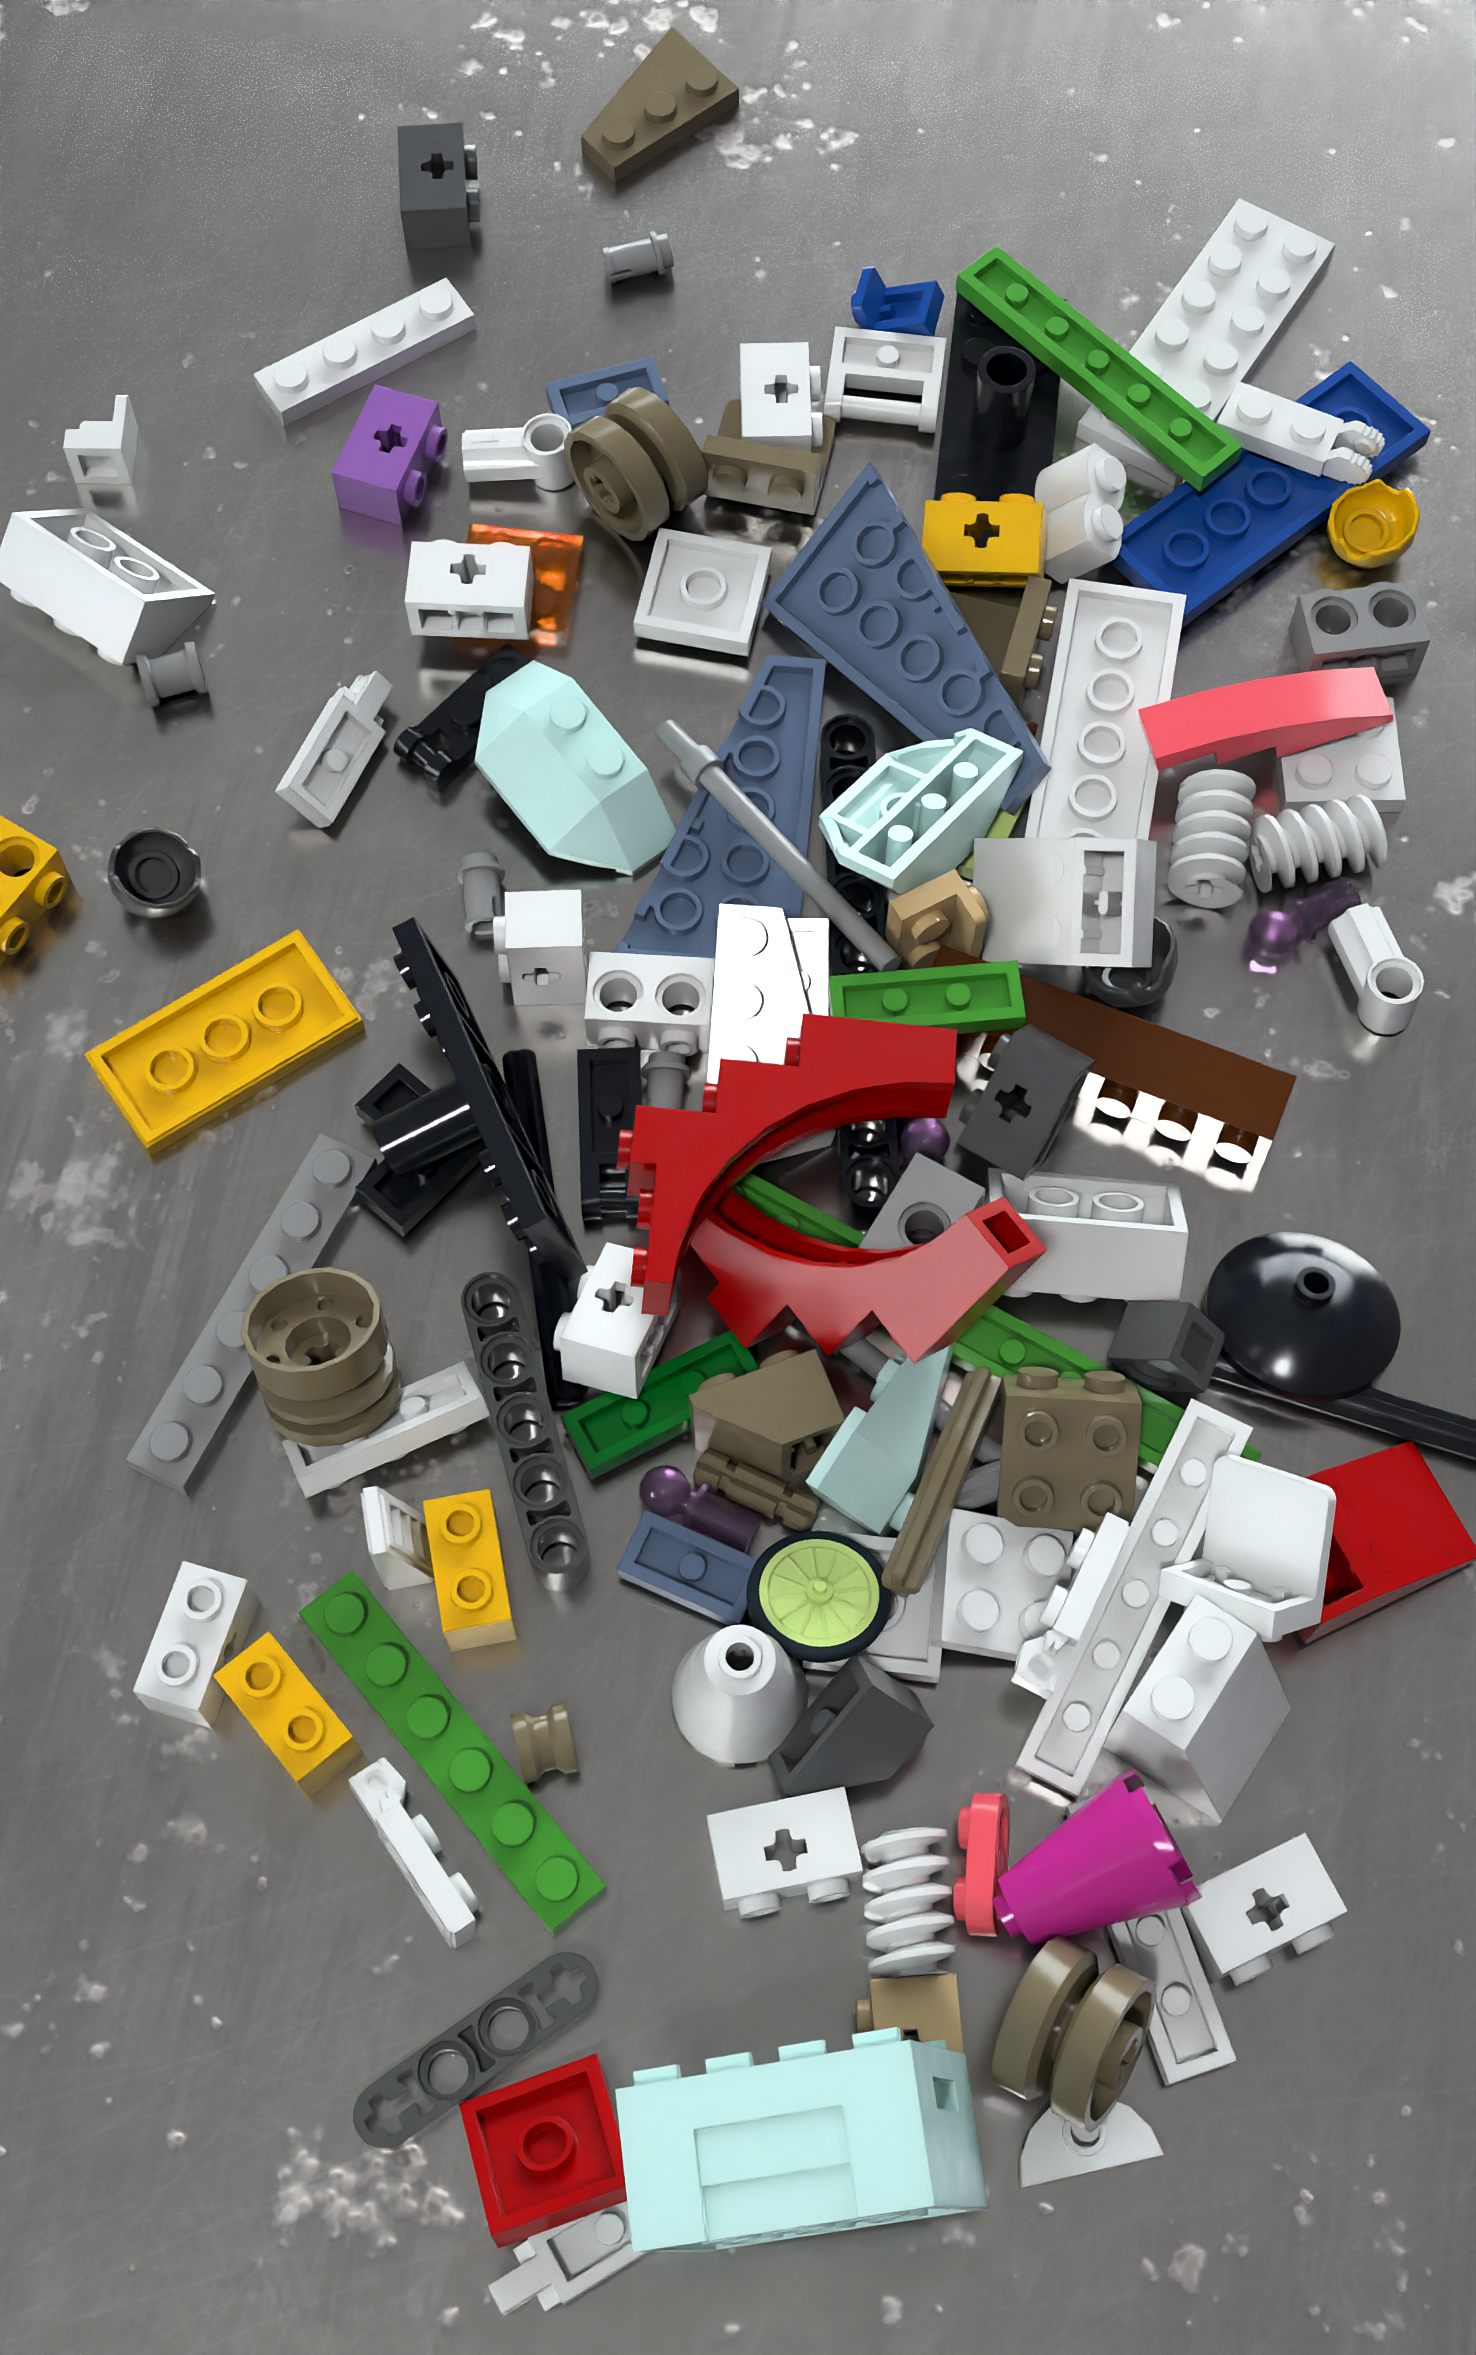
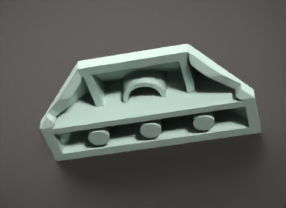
(570, 773)
(920, 809)

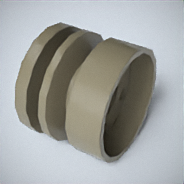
(322, 1356)

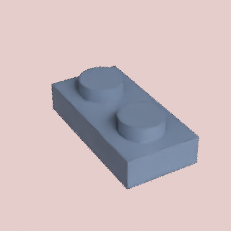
(589, 393)
(688, 1568)

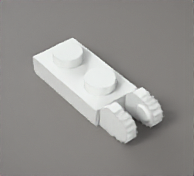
(1300, 435)

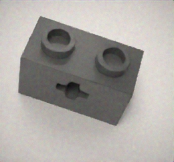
(435, 187)
(1052, 1078)

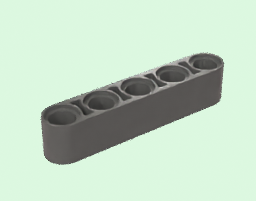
(530, 1459)

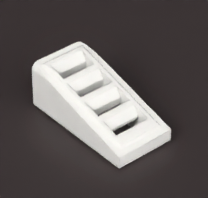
(396, 1540)

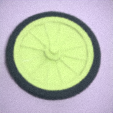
(818, 1596)

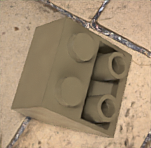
(769, 1417)

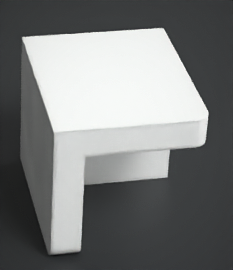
(104, 449)

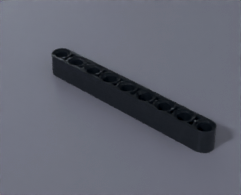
(858, 1161)

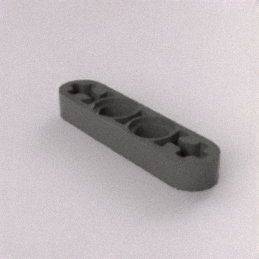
(484, 2060)

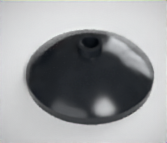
(1297, 1339)

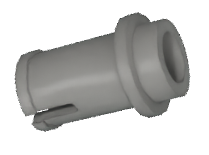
(638, 258)
(481, 887)
(665, 1079)

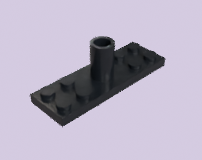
(995, 413)
(471, 1109)

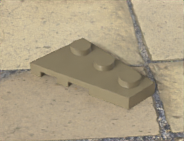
(658, 107)

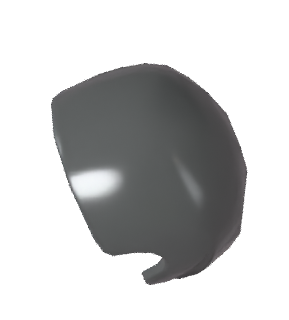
(154, 873)
(1137, 985)

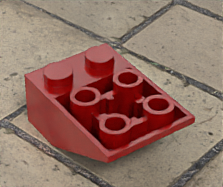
(1387, 1535)

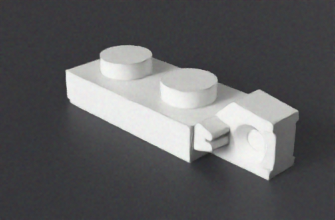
(336, 750)
(1068, 1611)
(413, 1849)
(567, 2260)

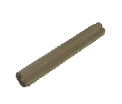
(942, 1483)

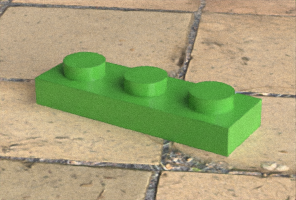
(948, 997)

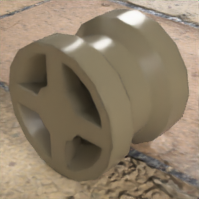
(544, 1742)

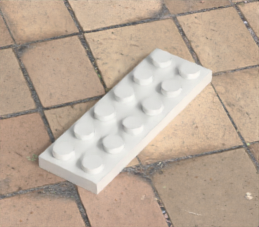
(1219, 320)
(1109, 662)

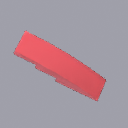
(1265, 713)

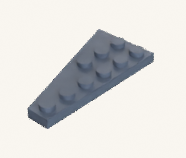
(890, 625)
(711, 855)

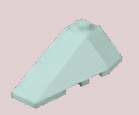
(882, 1453)

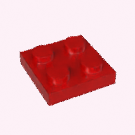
(546, 2150)

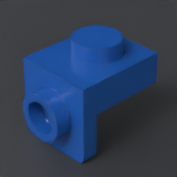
(896, 308)

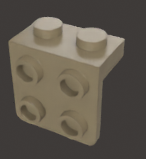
(764, 472)
(1013, 634)
(1068, 1448)

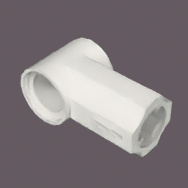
(519, 453)
(1376, 967)

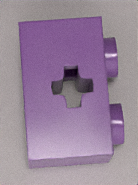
(389, 455)

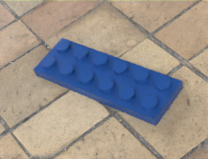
(1258, 507)

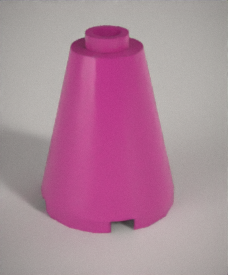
(1097, 1869)

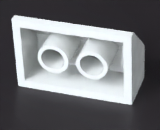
(98, 583)
(1099, 1235)

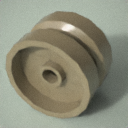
(636, 463)
(1073, 2033)

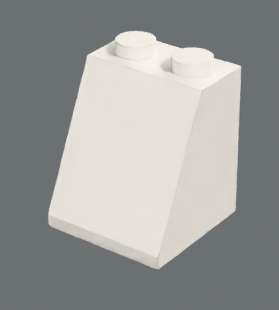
(1203, 1710)

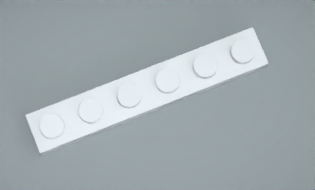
(1128, 1609)

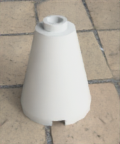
(738, 1695)

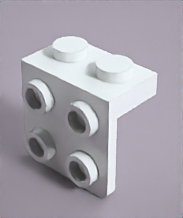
(1260, 1549)

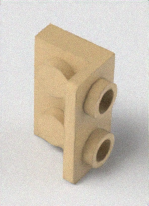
(936, 916)

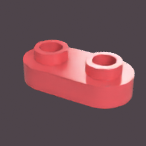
(986, 1836)

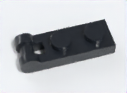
(456, 722)
(606, 1102)

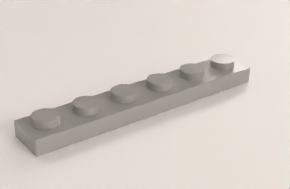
(218, 1367)

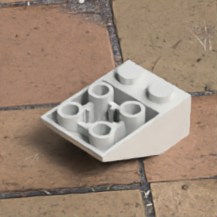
(1067, 900)

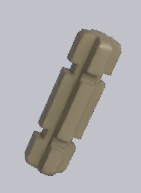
(757, 1490)

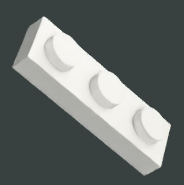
(424, 1413)

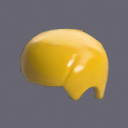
(1373, 524)

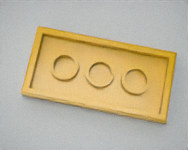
(224, 1042)

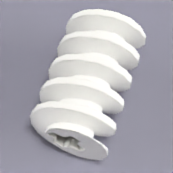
(1211, 838)
(1316, 838)
(906, 1903)

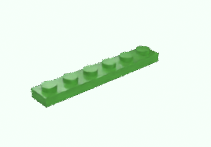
(1099, 368)
(453, 1753)

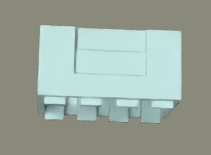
(799, 2144)

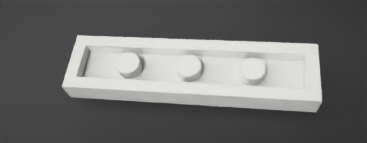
(364, 351)
(1185, 2022)

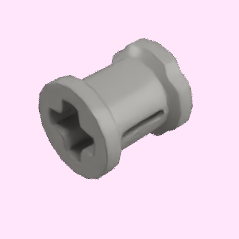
(171, 674)

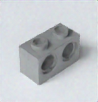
(1358, 629)

